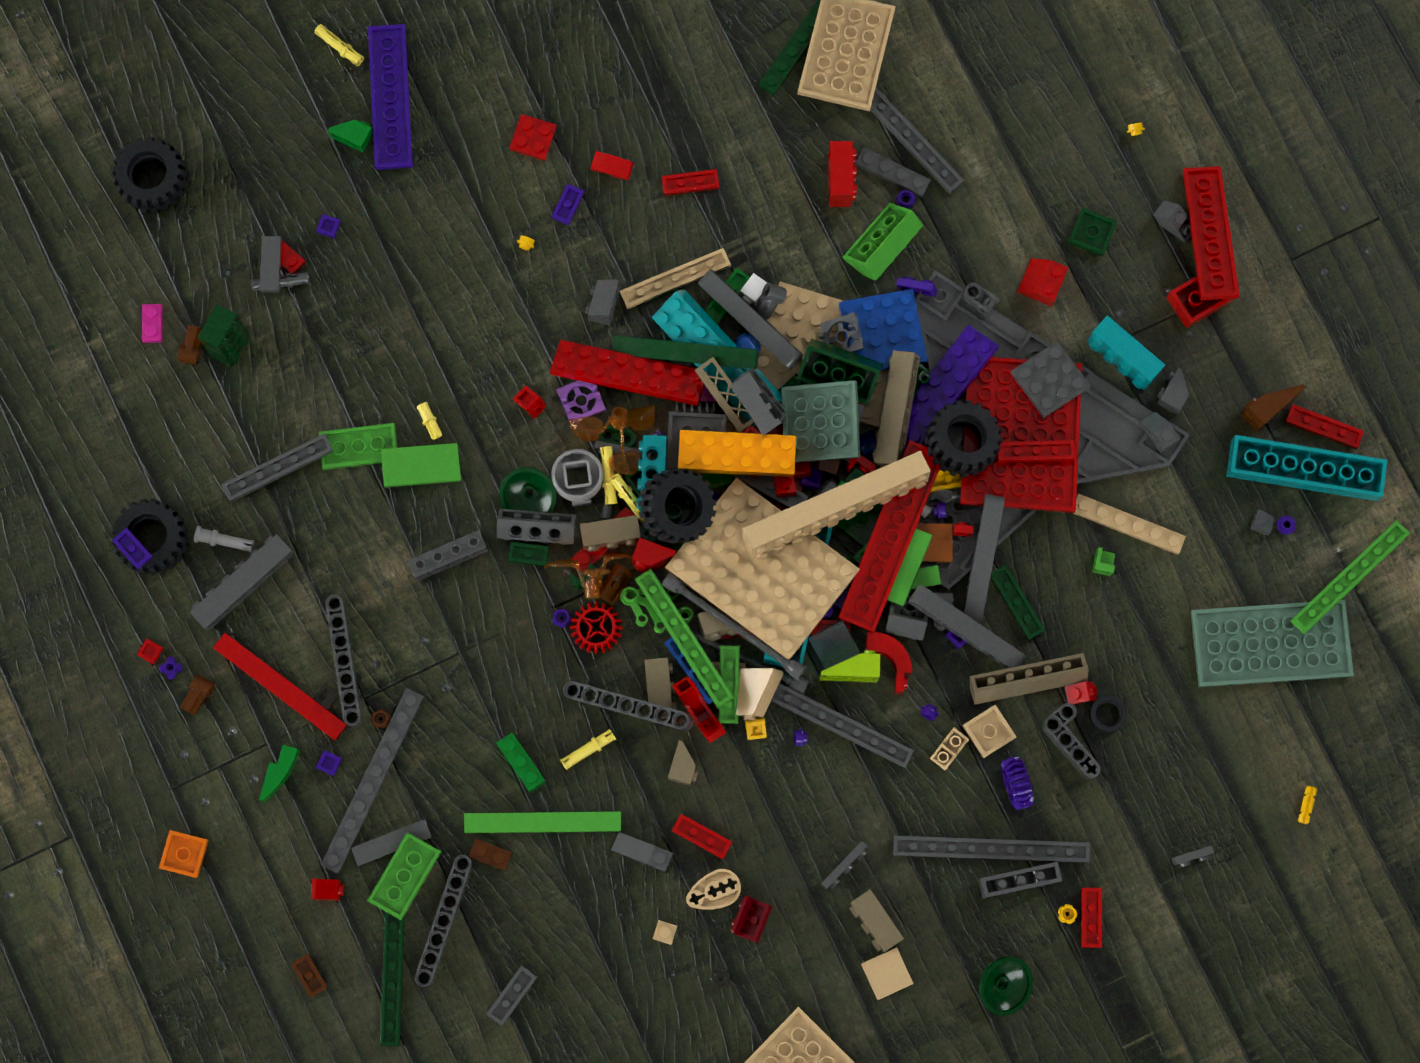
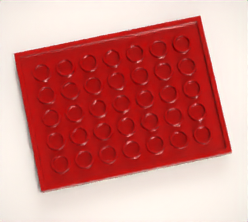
(1023, 484)

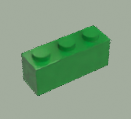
(521, 762)

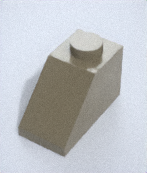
(683, 766)

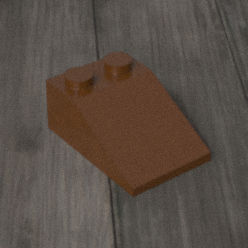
(1262, 410)

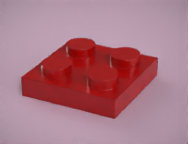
(533, 137)

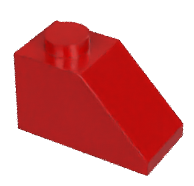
(327, 890)

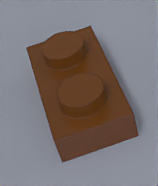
(614, 584)
(490, 854)
(309, 975)

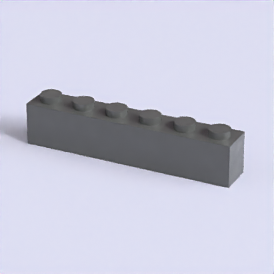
(242, 582)

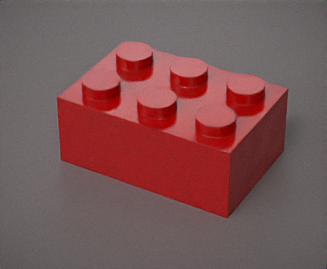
(842, 173)
(1189, 307)

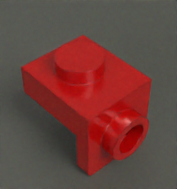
(1081, 692)

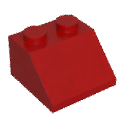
(1042, 280)
(651, 556)

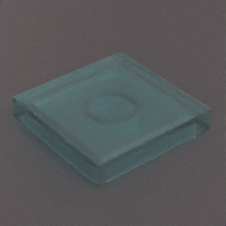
(834, 644)

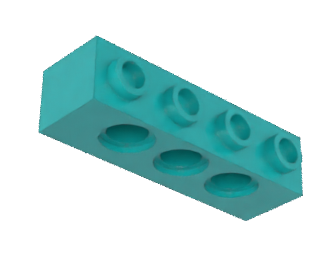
(650, 444)

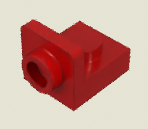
(530, 402)
(863, 464)

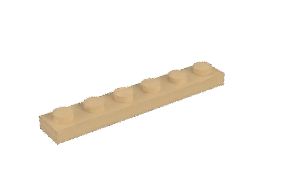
(674, 278)
(1129, 524)

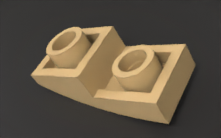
(949, 748)

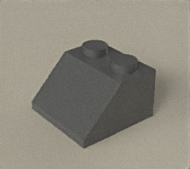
(603, 301)
(906, 621)

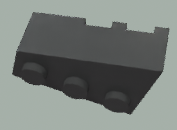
(759, 401)

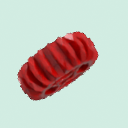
(601, 620)

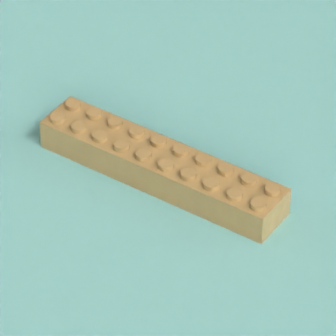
(836, 505)

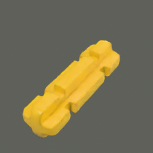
(1307, 804)

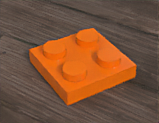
(183, 854)

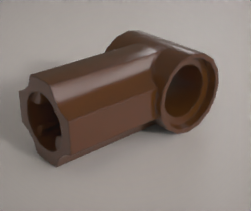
(190, 350)
(199, 690)

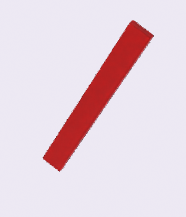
(280, 686)

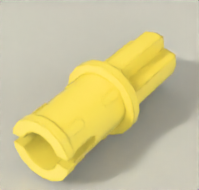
(429, 420)

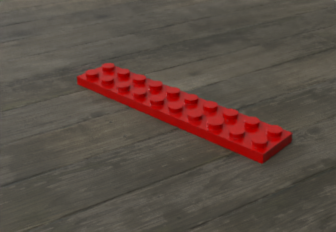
(886, 550)

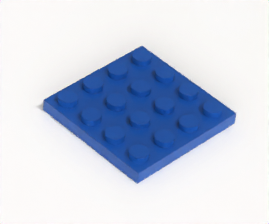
(886, 325)

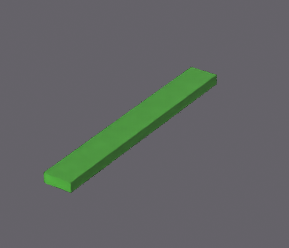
(1350, 577)
(684, 638)
(542, 822)

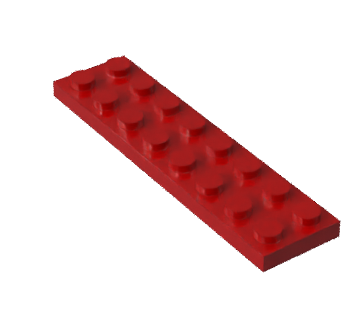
(1210, 233)
(627, 372)

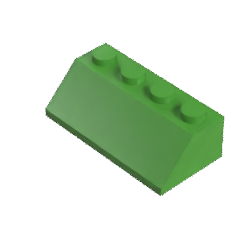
(883, 241)

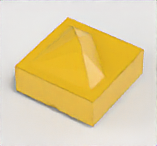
(755, 729)

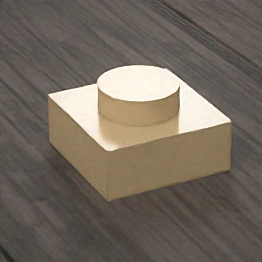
(665, 932)

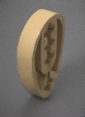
(713, 879)

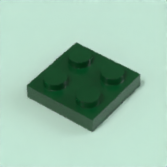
(1092, 232)

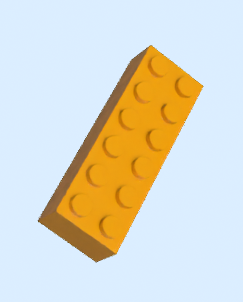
(737, 453)

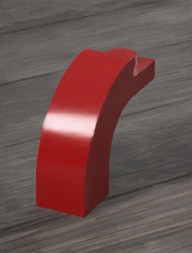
(895, 652)
(698, 709)

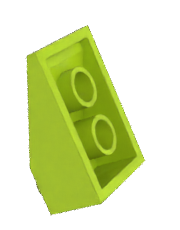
(860, 668)

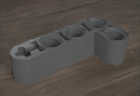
(1074, 743)

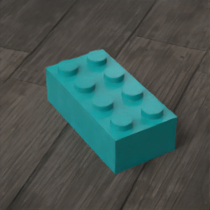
(1125, 353)

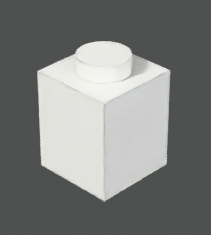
(753, 290)

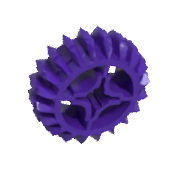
(1017, 783)

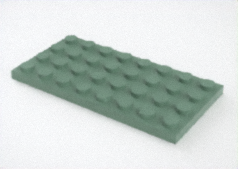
(1266, 647)

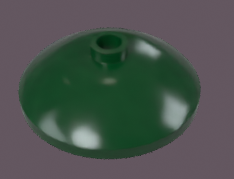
(514, 492)
(1013, 988)

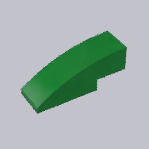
(279, 773)

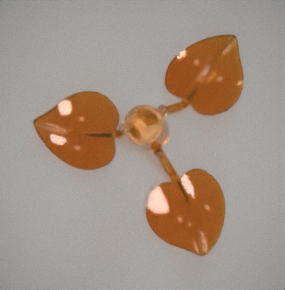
(638, 418)
(592, 584)

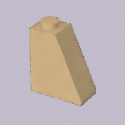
(756, 691)

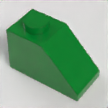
(353, 134)

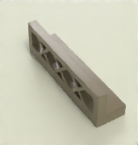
(718, 395)

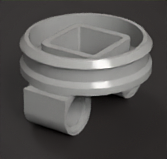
(573, 459)

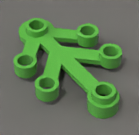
(638, 599)

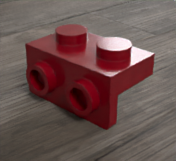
(751, 919)

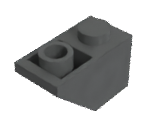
(1174, 220)
(1175, 393)

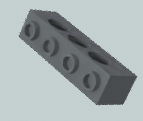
(545, 521)
(447, 555)
(1020, 880)

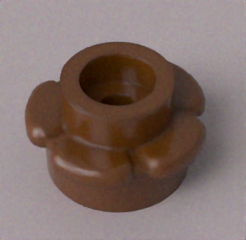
(375, 718)

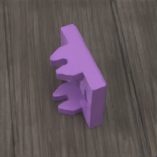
(563, 394)

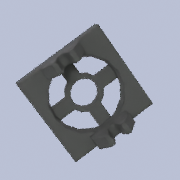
(855, 332)

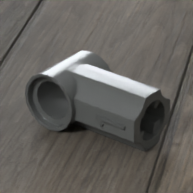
(771, 297)

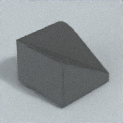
(1262, 522)

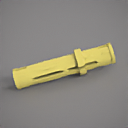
(344, 49)
(608, 472)
(626, 493)
(588, 749)

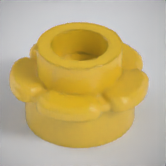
(1135, 129)
(526, 243)
(1062, 914)

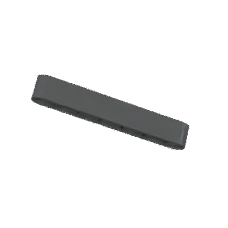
(750, 319)
(983, 557)
(966, 628)
(338, 653)
(619, 705)
(444, 931)

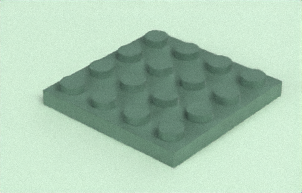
(822, 420)

